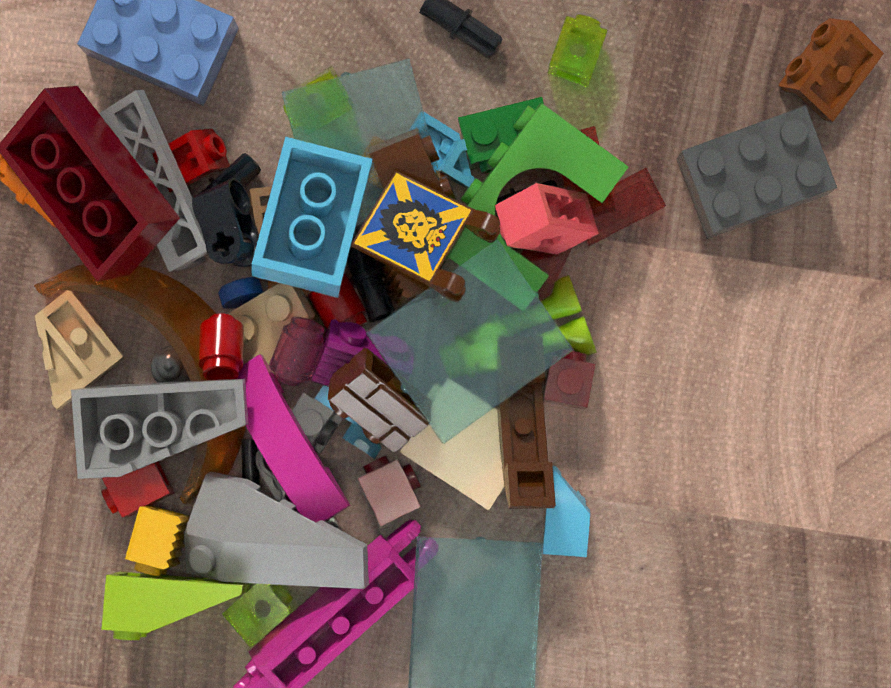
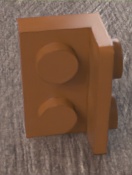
(831, 67)

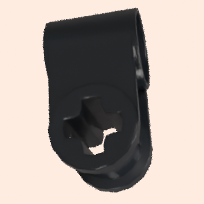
(227, 221)

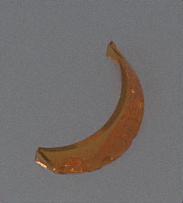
(177, 316)

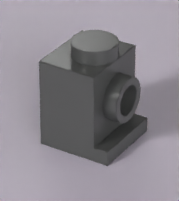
(316, 421)

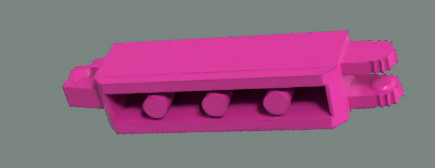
(333, 617)

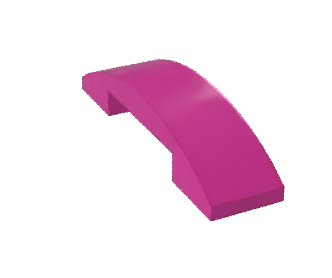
(287, 447)

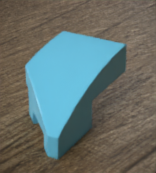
(451, 152)
(354, 433)
(568, 523)

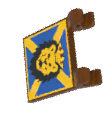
(417, 230)

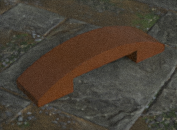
(524, 448)

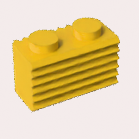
(156, 540)

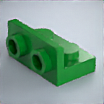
(488, 129)

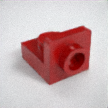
(198, 154)

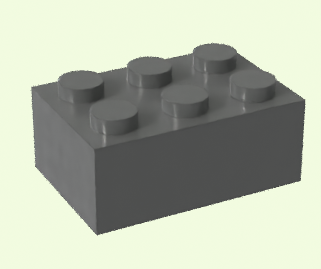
(756, 172)

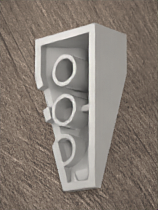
(146, 422)
(254, 539)

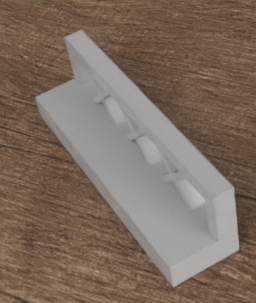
(141, 134)

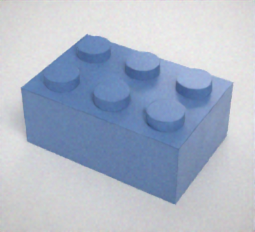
(161, 42)

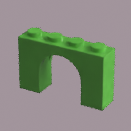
(545, 143)

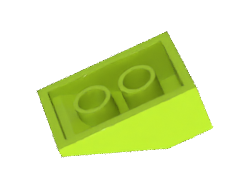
(147, 602)

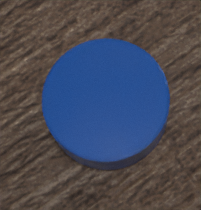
(239, 292)

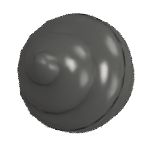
(168, 367)

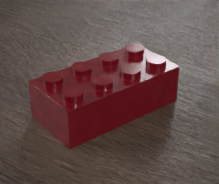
(87, 182)

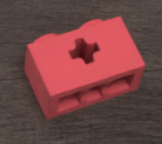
(546, 219)

